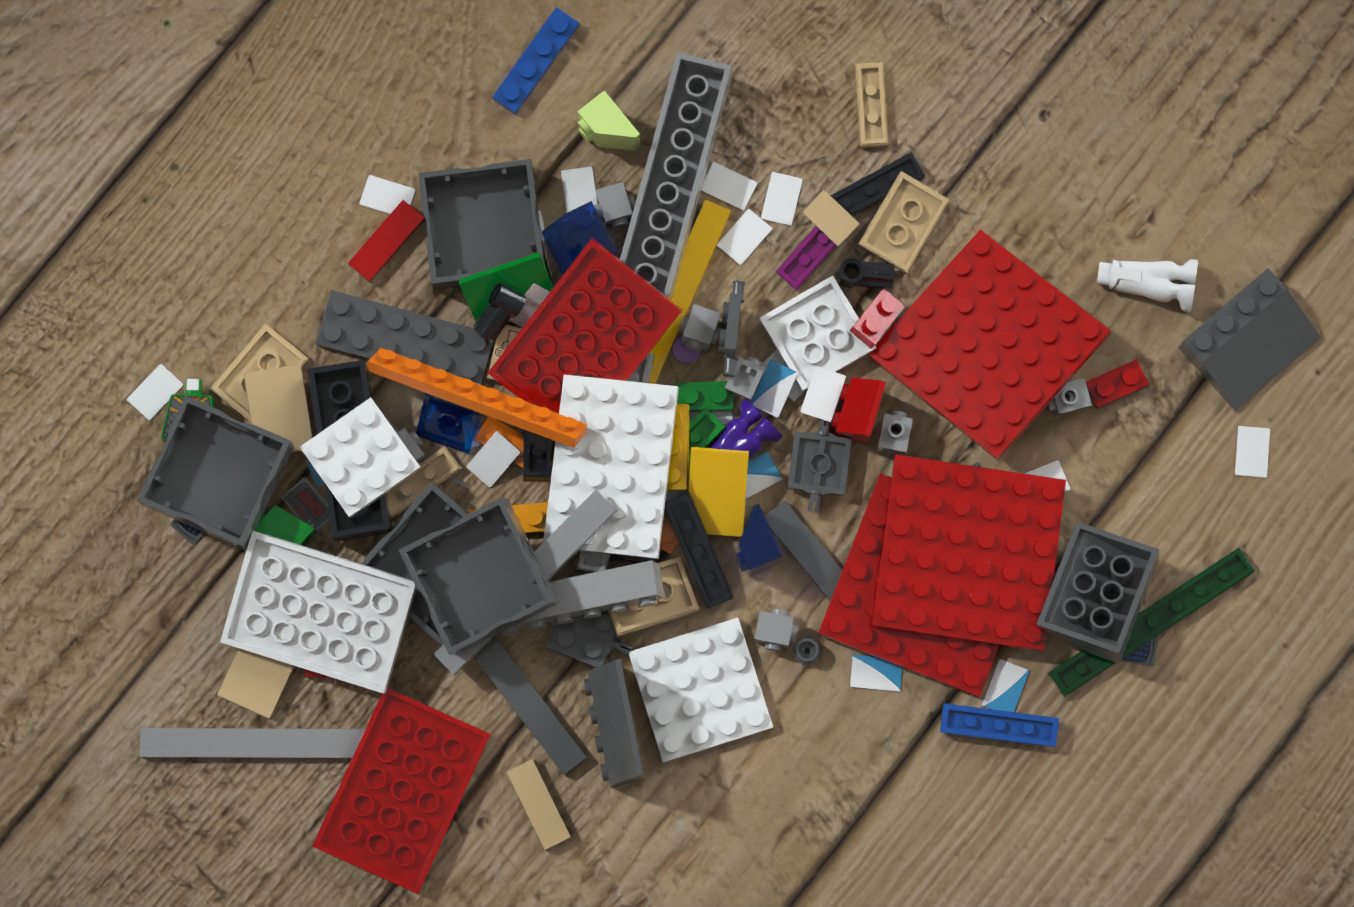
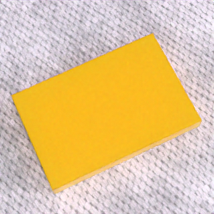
(719, 488)

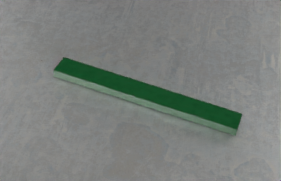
(1158, 618)

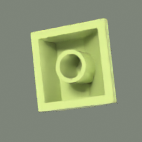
(607, 125)

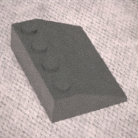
(1250, 339)
(1099, 591)
(615, 724)

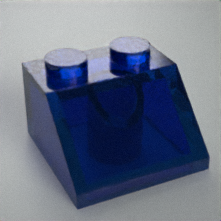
(573, 232)
(448, 423)
(757, 545)

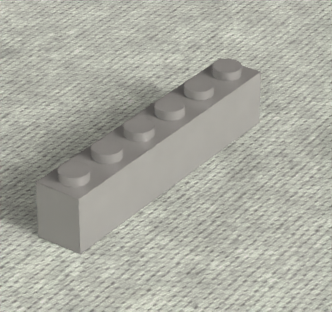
(599, 592)

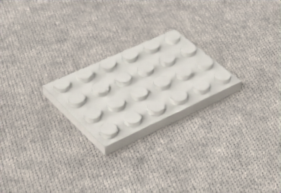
(620, 456)
(319, 612)

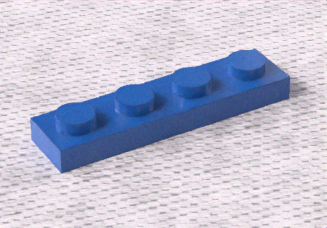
(535, 61)
(999, 725)

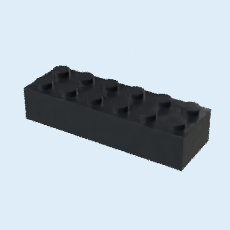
(334, 394)

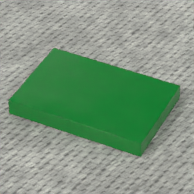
(516, 274)

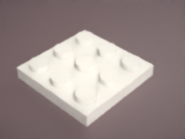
(815, 331)
(360, 457)

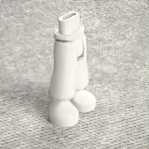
(1152, 280)

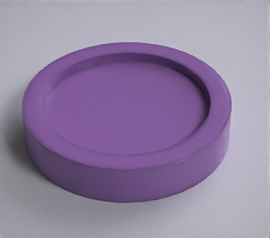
(682, 353)

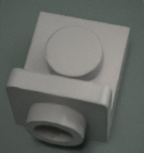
(747, 377)

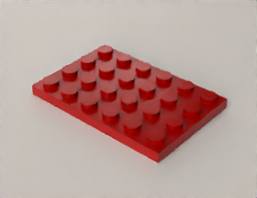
(589, 325)
(401, 790)

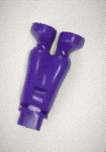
(735, 434)

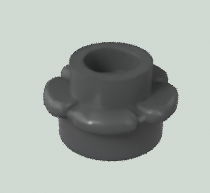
(814, 647)

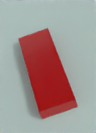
(386, 241)

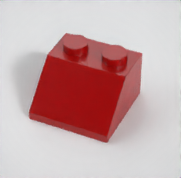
(859, 409)

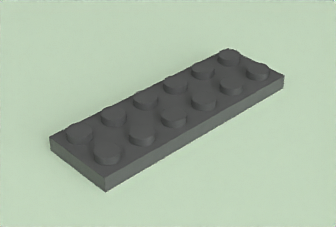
(365, 326)

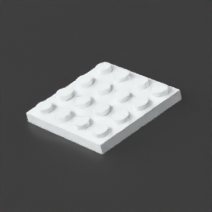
(700, 690)

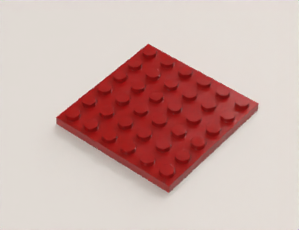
(989, 344)
(968, 552)
(850, 614)

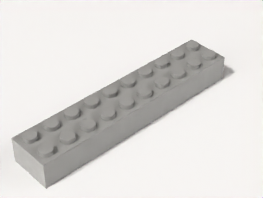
(676, 170)

